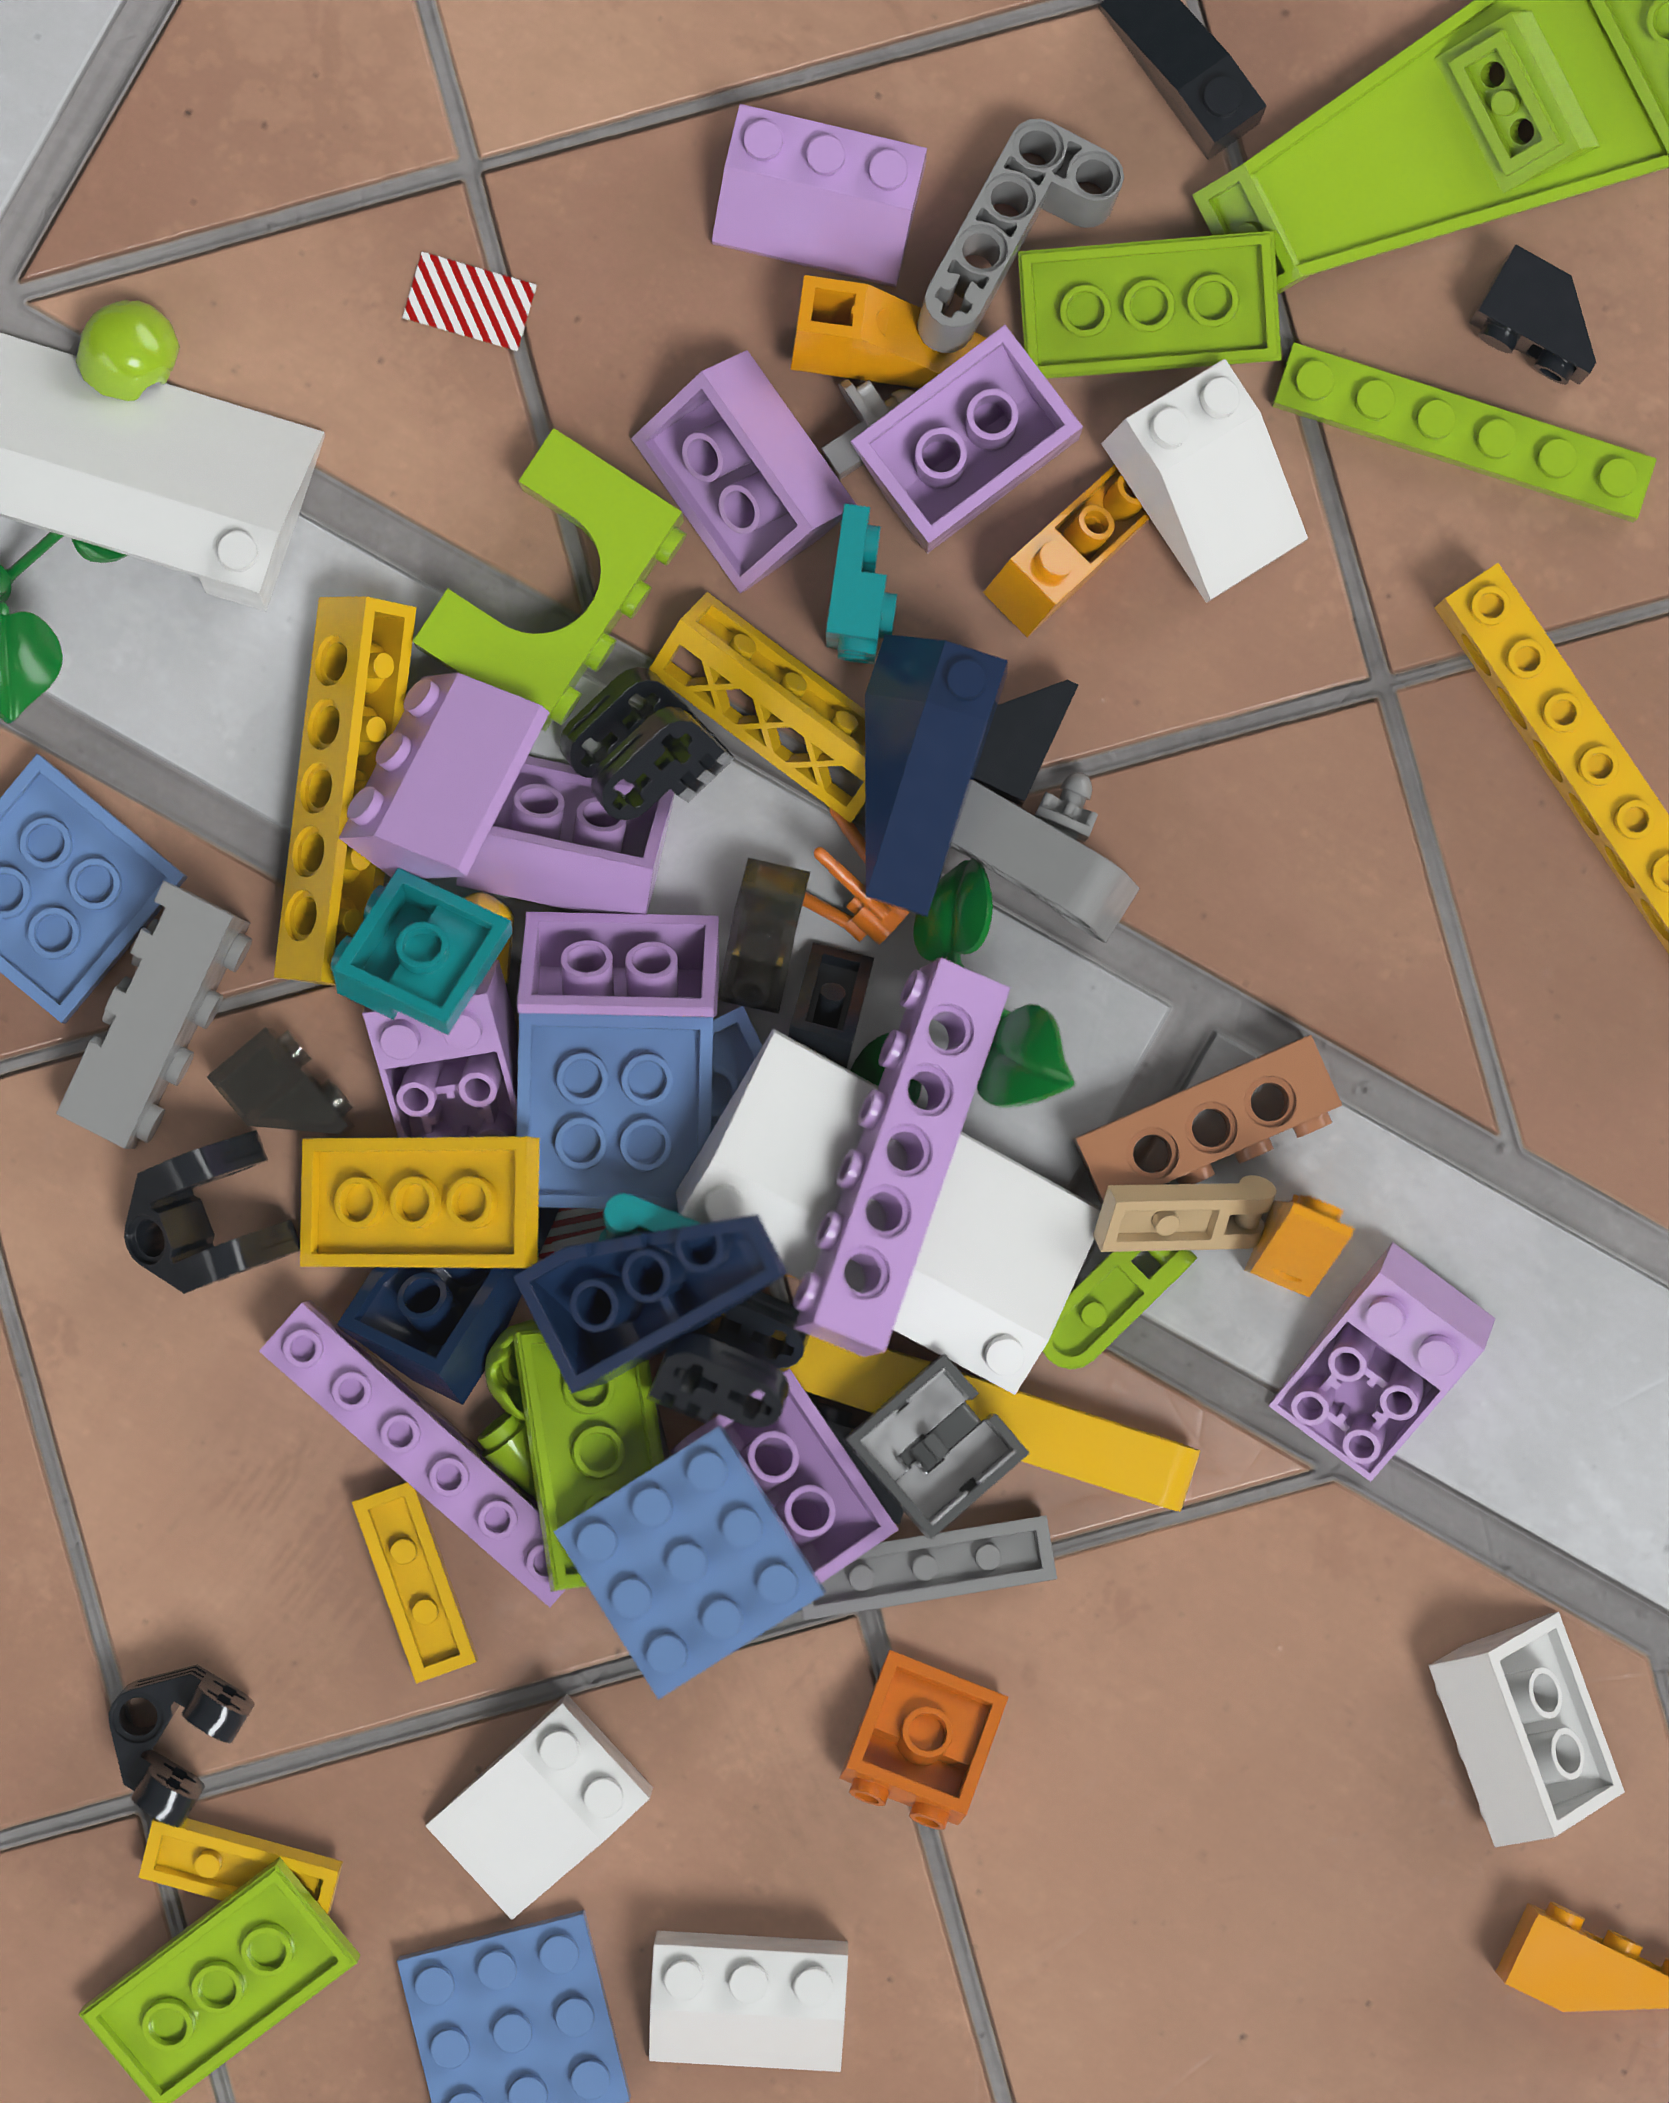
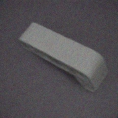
(1000, 237)
(1044, 862)

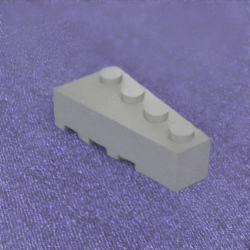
(155, 1017)

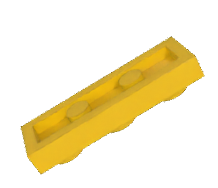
(415, 1581)
(220, 1861)

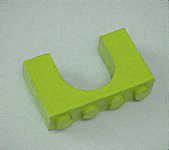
(631, 535)

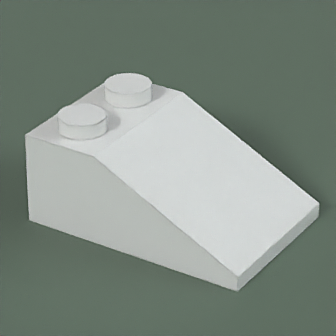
(1209, 479)
(540, 1807)

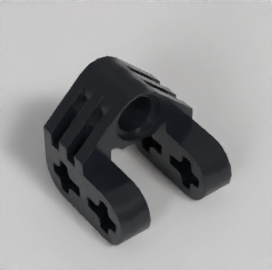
(648, 747)
(171, 1230)
(730, 1358)
(208, 1703)

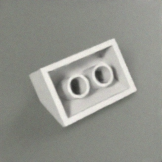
(1527, 1731)
(748, 2001)

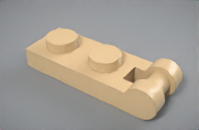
(1184, 1216)

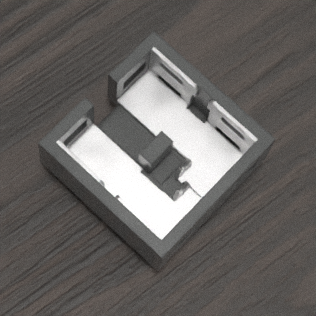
(934, 1448)

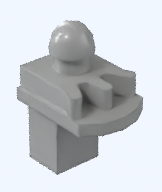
(868, 409)
(1067, 811)

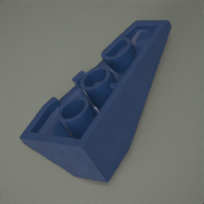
(923, 742)
(633, 1295)
(437, 1320)

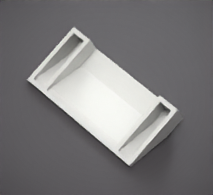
(154, 475)
(996, 1244)

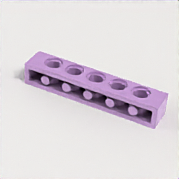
(970, 1012)
(413, 1441)

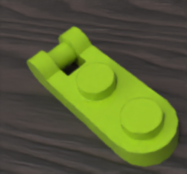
(1109, 1303)

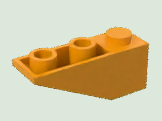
(864, 335)
(1067, 552)
(1299, 1243)
(1578, 1970)

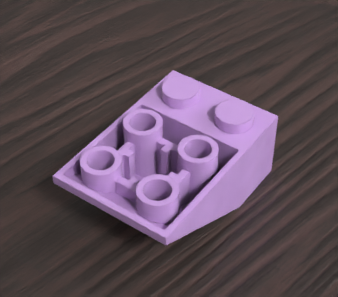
(452, 1081)
(1383, 1362)

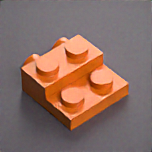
(923, 1741)

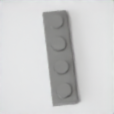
(940, 1567)

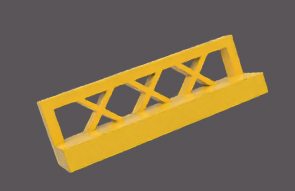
(783, 696)

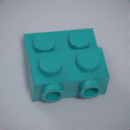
(858, 604)
(419, 952)

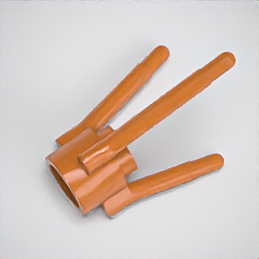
(869, 916)

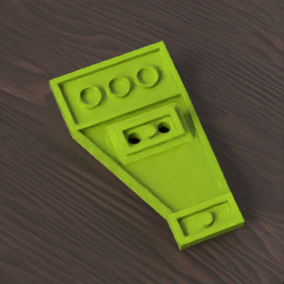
(1438, 145)

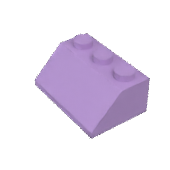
(818, 195)
(966, 438)
(742, 470)
(442, 776)
(564, 848)
(619, 964)
(809, 1482)

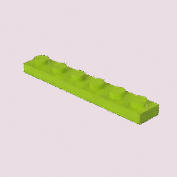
(1464, 432)

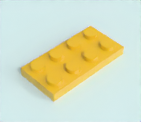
(420, 1202)

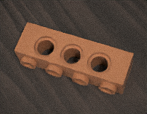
(1291, 1068)

